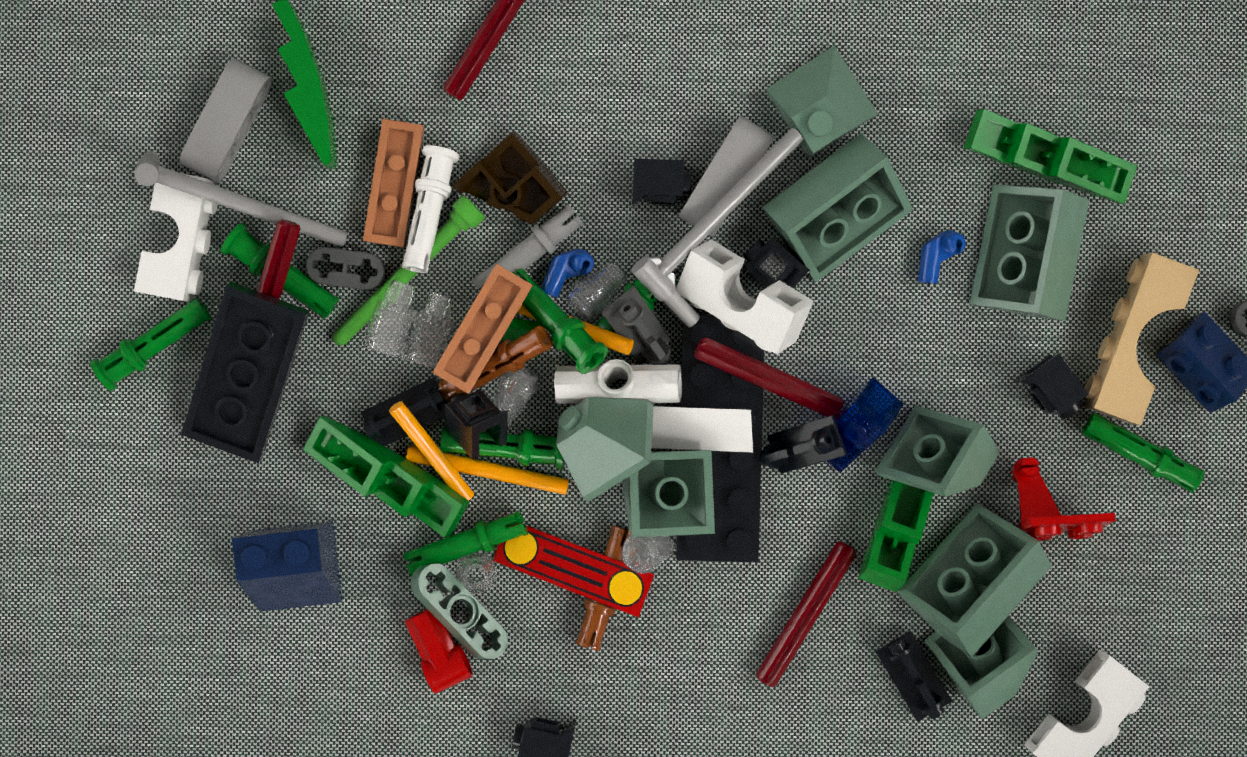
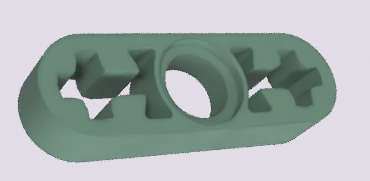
(430, 599)

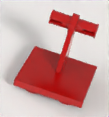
(1039, 512)

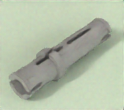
(535, 245)

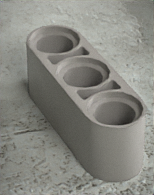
(225, 120)
(735, 157)

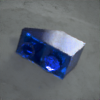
(865, 420)

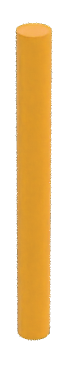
(497, 472)

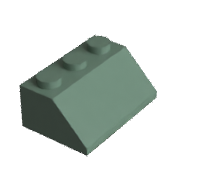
(839, 206)
(1029, 251)
(975, 578)

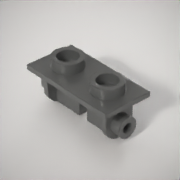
(634, 319)

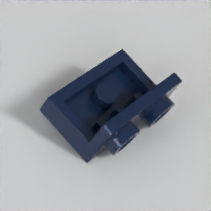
(1207, 363)

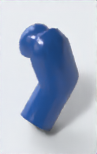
(936, 251)
(566, 266)

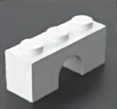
(176, 271)
(714, 285)
(1112, 694)

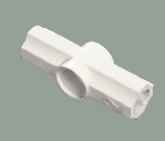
(644, 382)

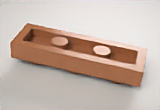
(393, 183)
(482, 328)

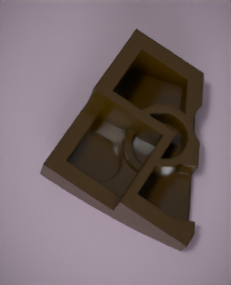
(513, 181)

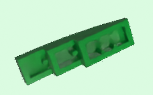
(310, 96)
(1050, 156)
(389, 476)

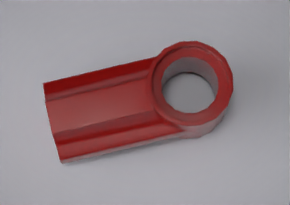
(442, 659)

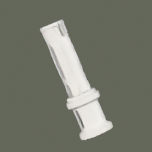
(432, 191)

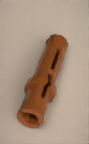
(508, 357)
(598, 614)

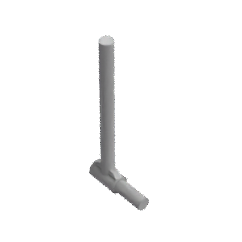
(150, 172)
(657, 273)

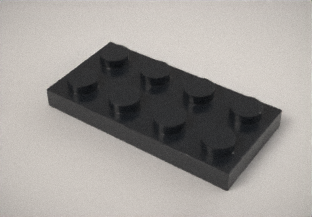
(244, 372)

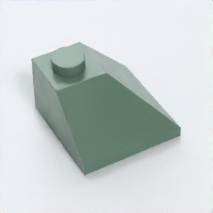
(821, 101)
(605, 441)
(939, 453)
(671, 495)
(993, 671)

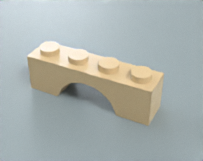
(1120, 385)

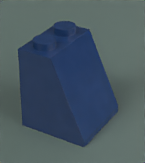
(288, 566)

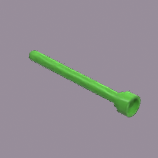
(462, 217)

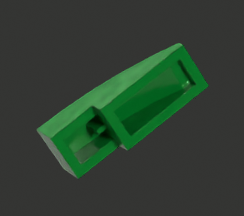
(895, 536)

